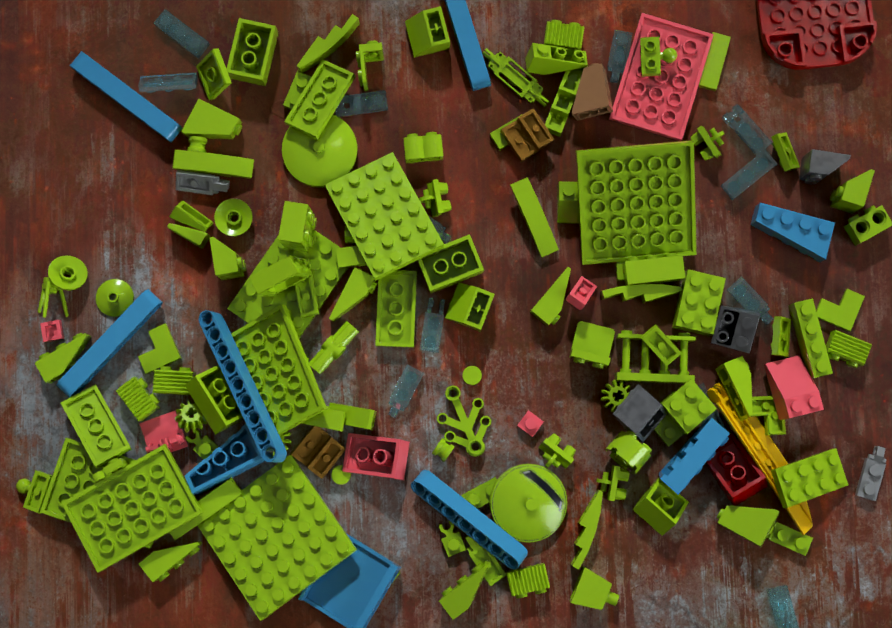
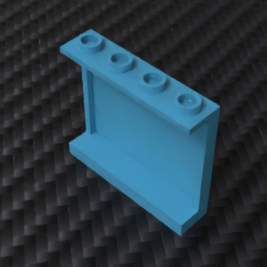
(353, 587)

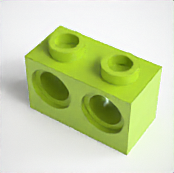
(869, 227)

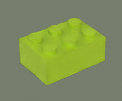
(252, 52)
(297, 226)
(451, 264)
(699, 303)
(214, 399)

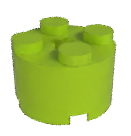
(629, 451)

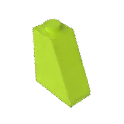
(211, 122)
(356, 416)
(748, 522)

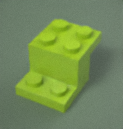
(685, 411)

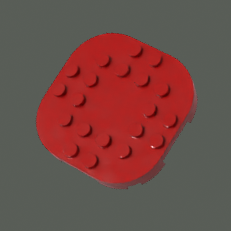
(816, 31)

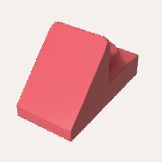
(581, 293)

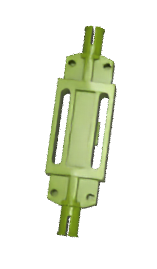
(530, 89)

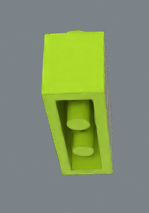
(654, 269)

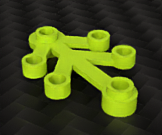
(465, 424)

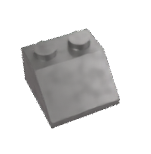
(819, 164)

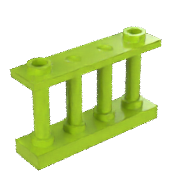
(645, 374)

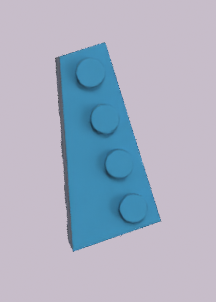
(795, 229)
(693, 455)
(227, 461)

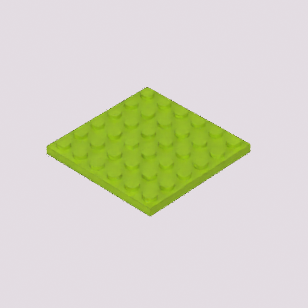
(636, 201)
(277, 537)

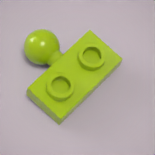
(651, 56)
(35, 490)

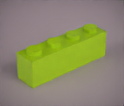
(810, 338)

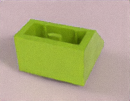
(428, 32)
(469, 306)

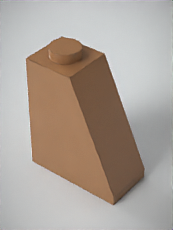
(593, 93)

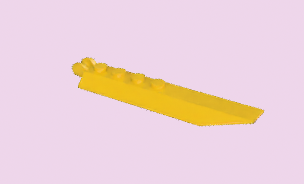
(760, 449)

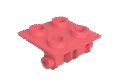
(163, 431)

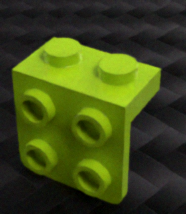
(368, 53)
(592, 344)

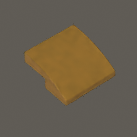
(527, 135)
(318, 451)

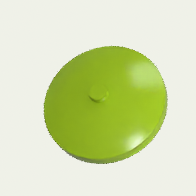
(320, 160)

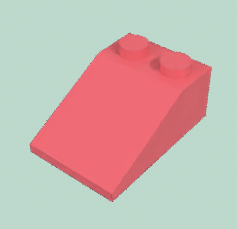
(792, 388)
(376, 456)

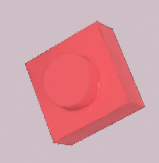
(52, 331)
(530, 423)

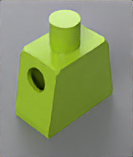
(592, 590)

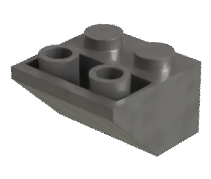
(735, 328)
(640, 413)

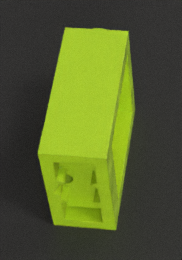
(280, 275)

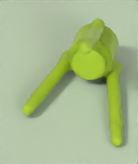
(49, 288)

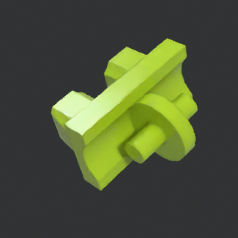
(702, 135)
(433, 199)
(554, 454)
(613, 491)

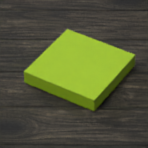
(213, 74)

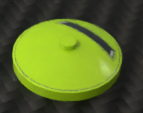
(528, 502)

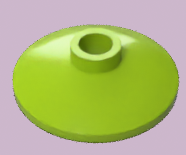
(231, 208)
(67, 265)
(123, 300)

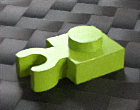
(204, 446)
(113, 466)
(453, 541)

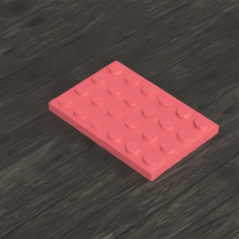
(662, 101)

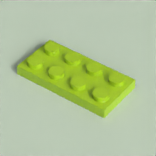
(320, 99)
(396, 309)
(96, 426)
(809, 478)

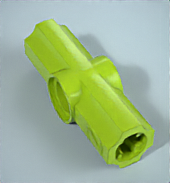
(333, 347)

